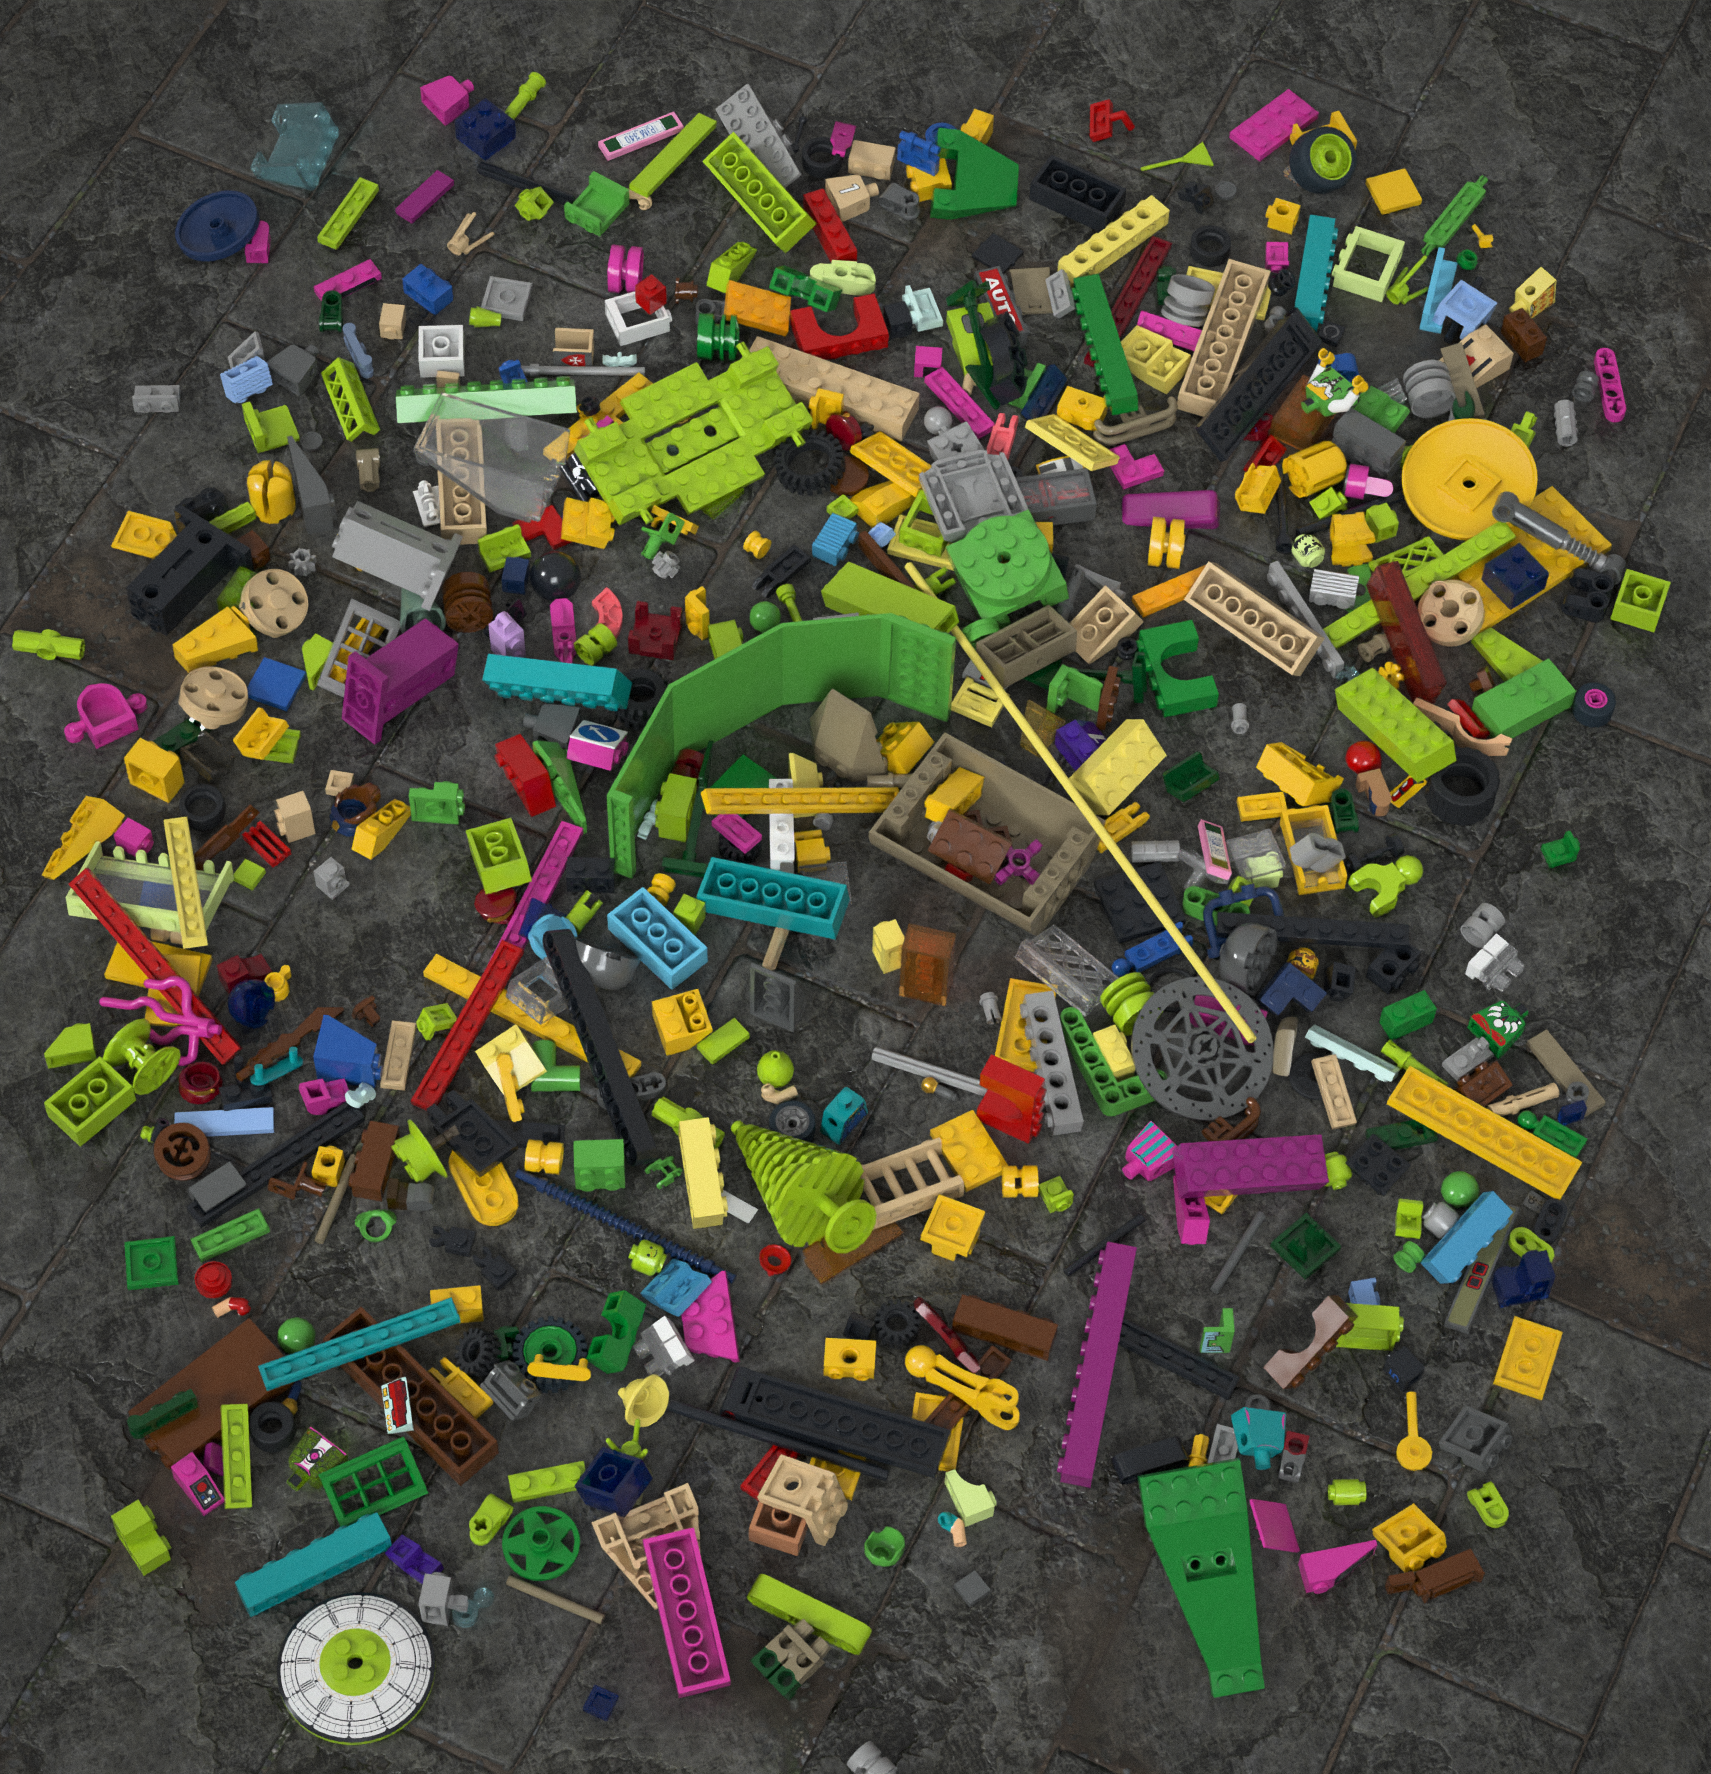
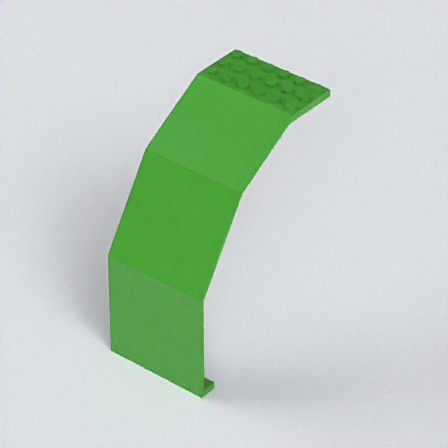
(780, 667)

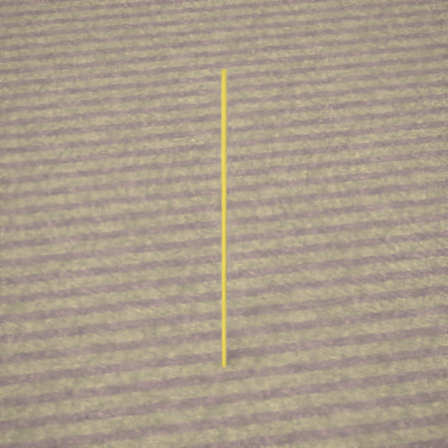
(1092, 819)

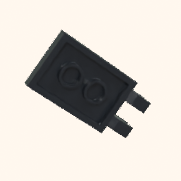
(481, 1140)

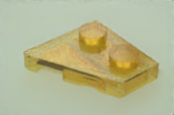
(1044, 725)

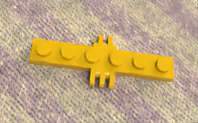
(610, 406)

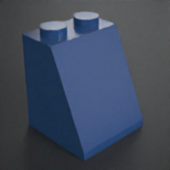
(346, 1055)

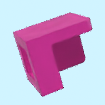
(926, 358)

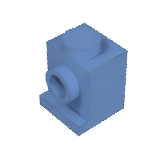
(1363, 1292)

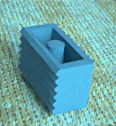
(835, 539)

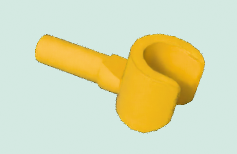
(1484, 240)

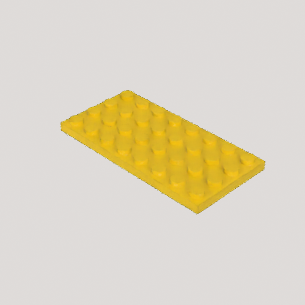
(1556, 562)

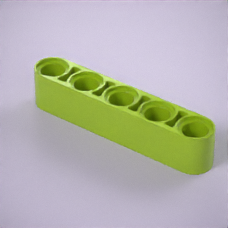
(794, 1606)

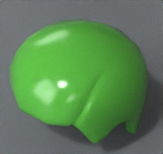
(1460, 1189)
(296, 1335)
(885, 1547)

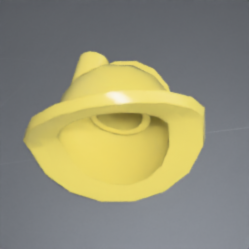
(645, 1400)

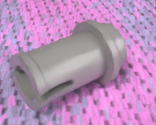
(1239, 721)
(990, 1007)

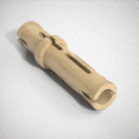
(1513, 1104)

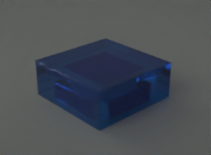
(1572, 1113)
(600, 1703)

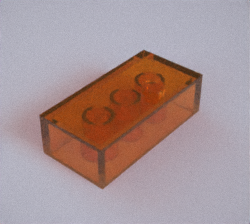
(927, 964)

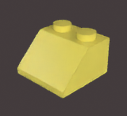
(804, 775)
(524, 1058)

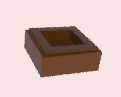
(1400, 1582)

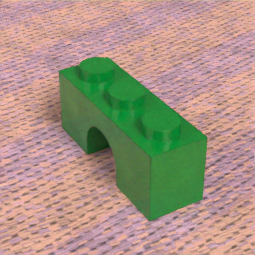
(795, 283)
(625, 1315)

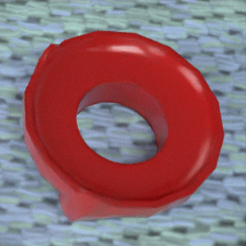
(776, 1251)

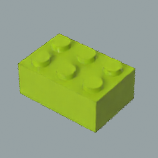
(498, 856)
(90, 1101)

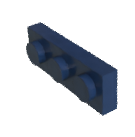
(1044, 393)

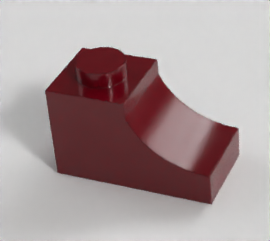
(240, 969)

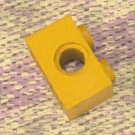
(840, 1349)

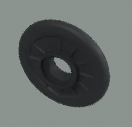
(1300, 1077)

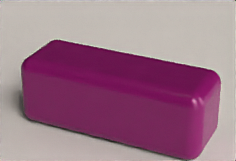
(1197, 508)

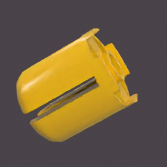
(1315, 468)
(271, 491)

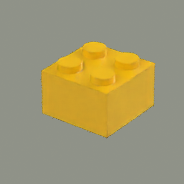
(154, 770)

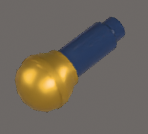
(291, 1400)

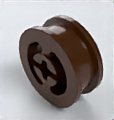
(200, 1158)

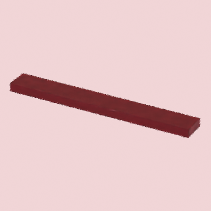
(1137, 286)

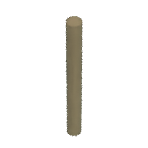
(336, 1200)
(555, 1599)

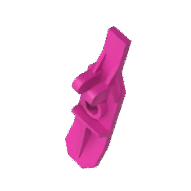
(842, 137)
(563, 626)

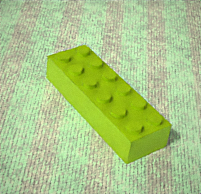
(759, 192)
(1395, 725)

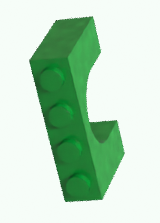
(1175, 695)

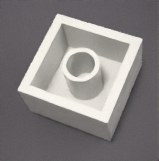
(441, 350)

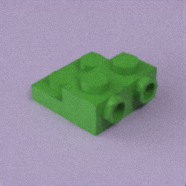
(1382, 409)
(438, 805)

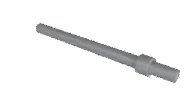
(535, 370)

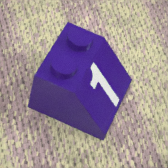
(1078, 741)

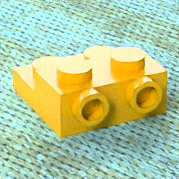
(587, 522)
(1410, 1538)

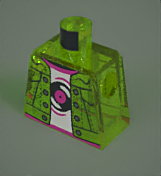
(311, 1457)

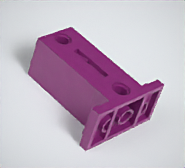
(396, 677)

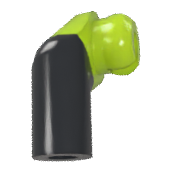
(152, 1133)

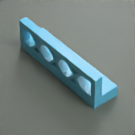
(1439, 287)

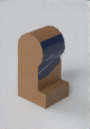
(1375, 790)

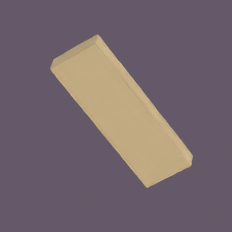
(398, 1055)
(1334, 1091)

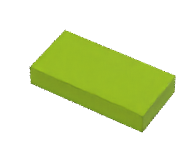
(723, 1041)

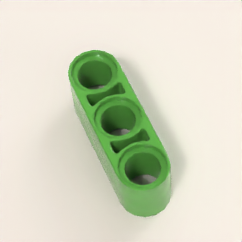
(1202, 897)

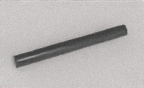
(1237, 1252)

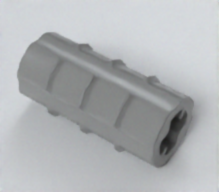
(1565, 423)
(1155, 851)

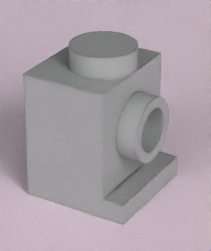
(331, 878)

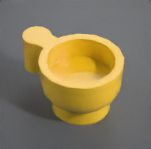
(279, 982)

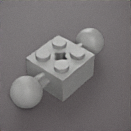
(949, 441)

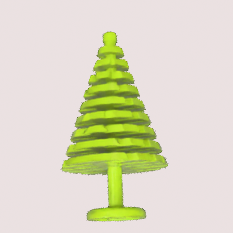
(807, 1188)

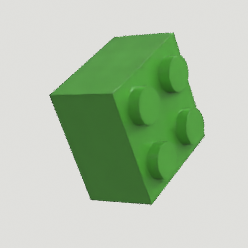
(599, 1164)

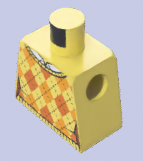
(1535, 293)

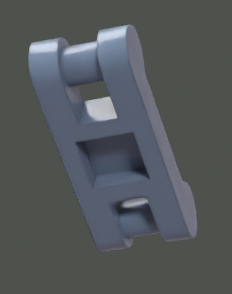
(357, 351)

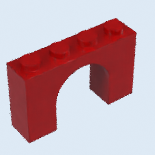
(868, 336)
(1019, 1103)

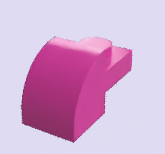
(323, 1096)

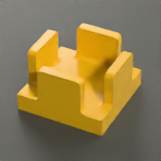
(952, 1228)

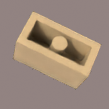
(871, 160)
(294, 817)

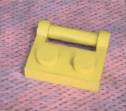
(975, 706)

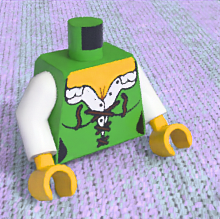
(1329, 390)

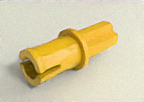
(1199, 1450)

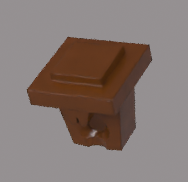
(366, 1011)

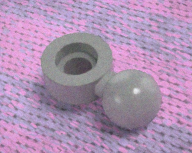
(1275, 314)

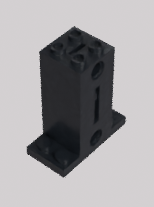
(185, 572)

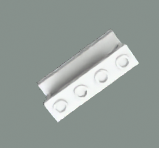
(781, 834)

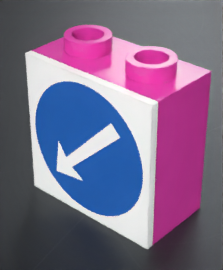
(597, 745)

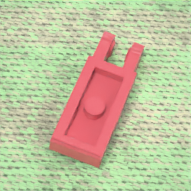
(1001, 437)

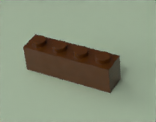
(1005, 1327)

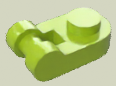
(1493, 1512)

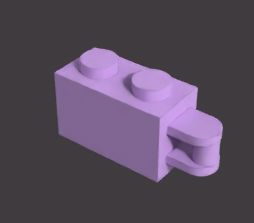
(506, 636)

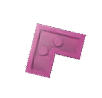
(1135, 472)

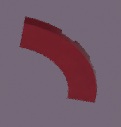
(949, 1335)

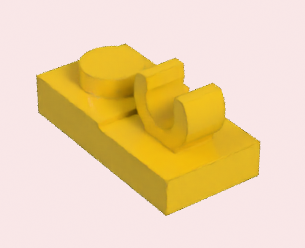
(661, 513)

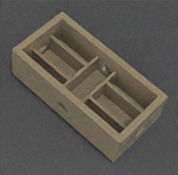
(1037, 643)

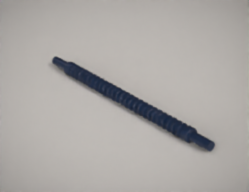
(543, 1185)

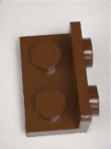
(1484, 1084)

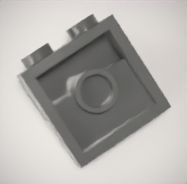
(1476, 1438)

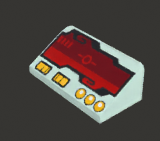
(397, 1406)

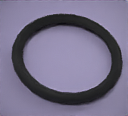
(1166, 970)

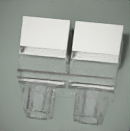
(1493, 962)
(666, 1347)

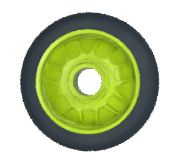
(1323, 160)

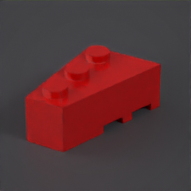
(526, 774)

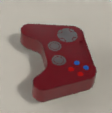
(1261, 428)

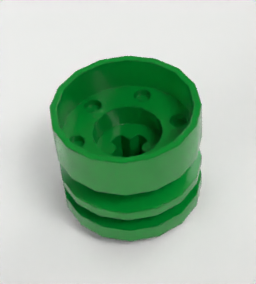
(717, 337)

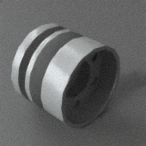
(1188, 300)
(1429, 388)

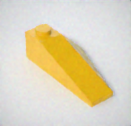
(882, 503)
(91, 822)

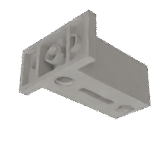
(395, 551)

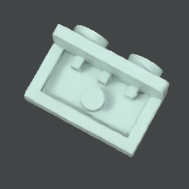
(922, 308)

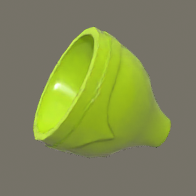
(775, 1068)

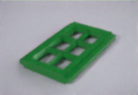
(365, 1461)

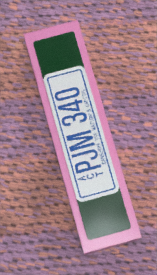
(640, 136)
(1214, 849)

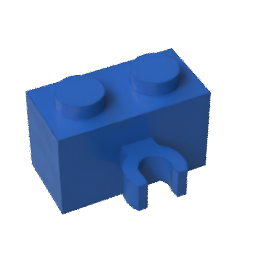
(428, 289)

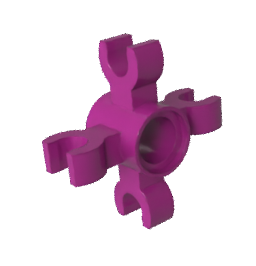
(1026, 870)

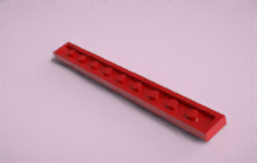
(147, 956)

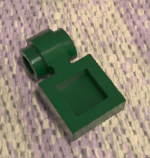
(1164, 275)

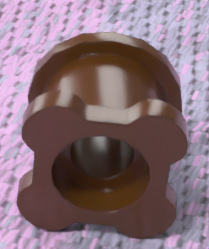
(685, 290)

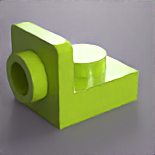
(435, 1019)
(1056, 1194)

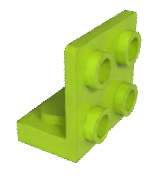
(270, 427)

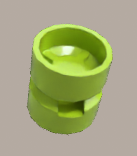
(595, 644)

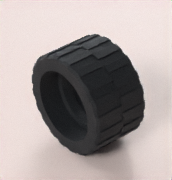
(1464, 809)

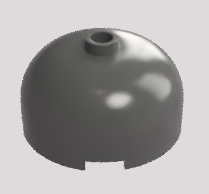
(1247, 957)
(606, 965)

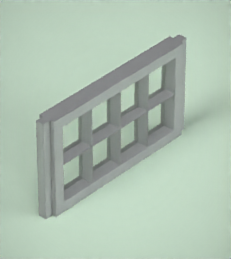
(365, 612)

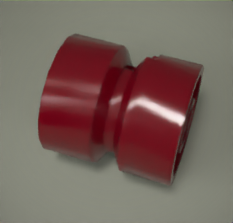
(688, 764)

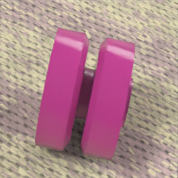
(624, 269)

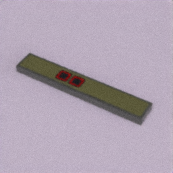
(1478, 1278)

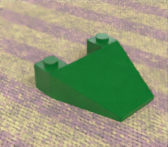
(982, 178)

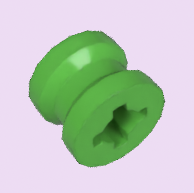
(1409, 1256)

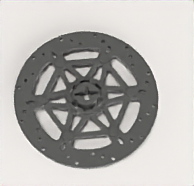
(1190, 1050)

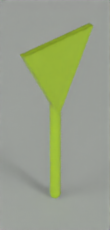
(1198, 155)

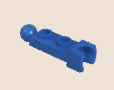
(1149, 953)

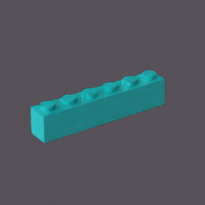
(1315, 267)
(313, 1564)

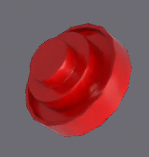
(213, 1279)

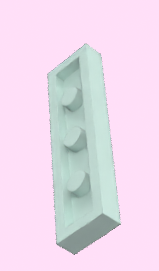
(1345, 1050)

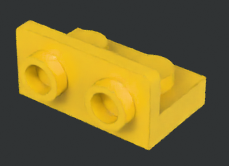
(824, 405)

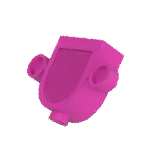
(105, 715)

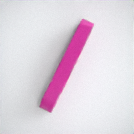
(1610, 385)

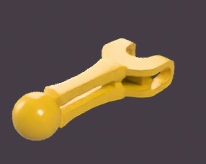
(986, 1396)

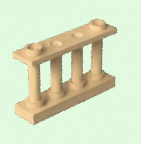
(915, 1202)

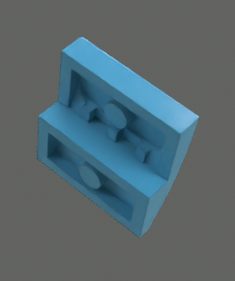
(676, 1287)

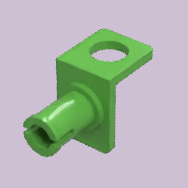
(657, 538)

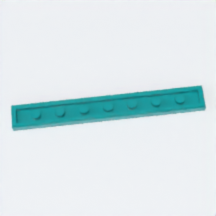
(359, 1344)

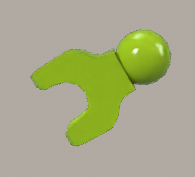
(1387, 881)

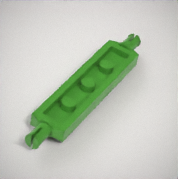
(1454, 215)

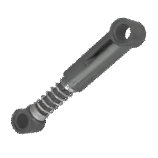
(1509, 509)

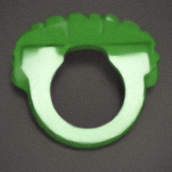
(387, 1216)

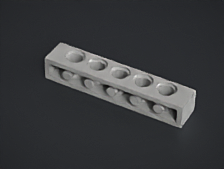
(1045, 1007)

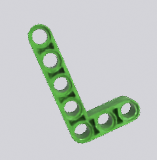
(1100, 1069)

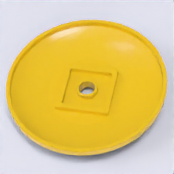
(1464, 452)

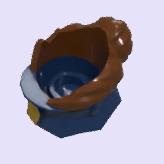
(354, 807)

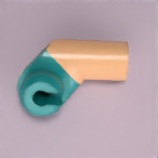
(955, 1526)

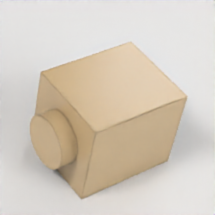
(392, 321)

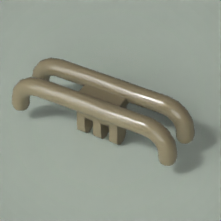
(1136, 425)

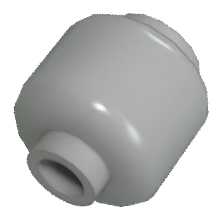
(1439, 1219)

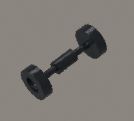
(1393, 844)

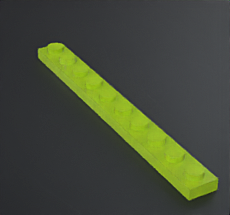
(1439, 570)

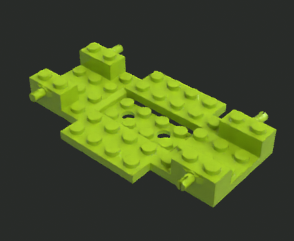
(750, 408)

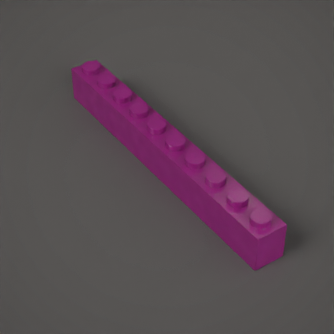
(1098, 1364)

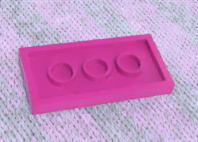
(1273, 125)

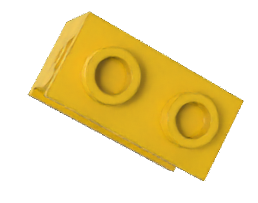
(1257, 488)

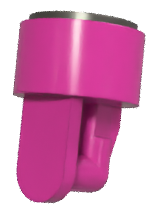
(1358, 482)

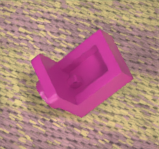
(1276, 256)

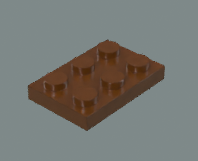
(970, 846)

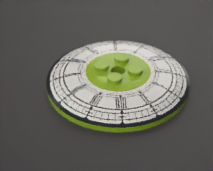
(362, 1702)

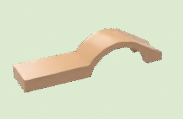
(1451, 722)

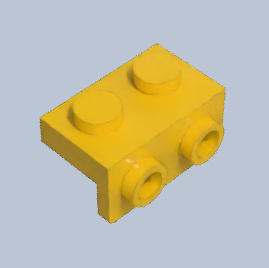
(697, 613)
(260, 734)

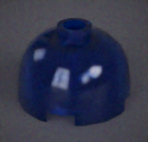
(251, 1002)

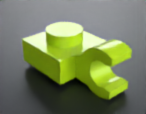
(1524, 430)

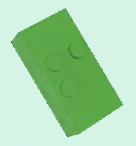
(1524, 700)

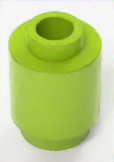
(1347, 1491)

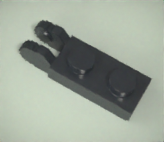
(782, 570)

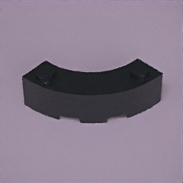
(1007, 358)

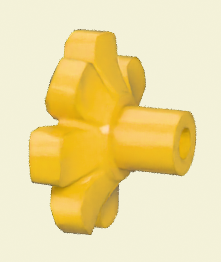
(1391, 673)

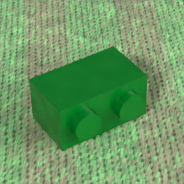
(1407, 1015)

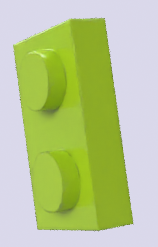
(502, 544)

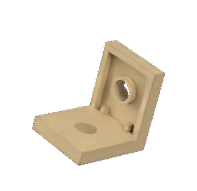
(815, 1499)

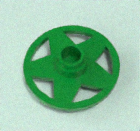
(541, 1543)

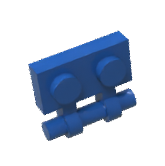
(922, 159)

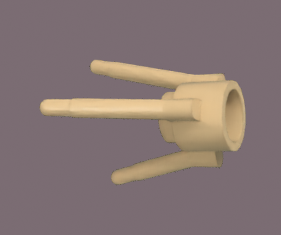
(460, 241)

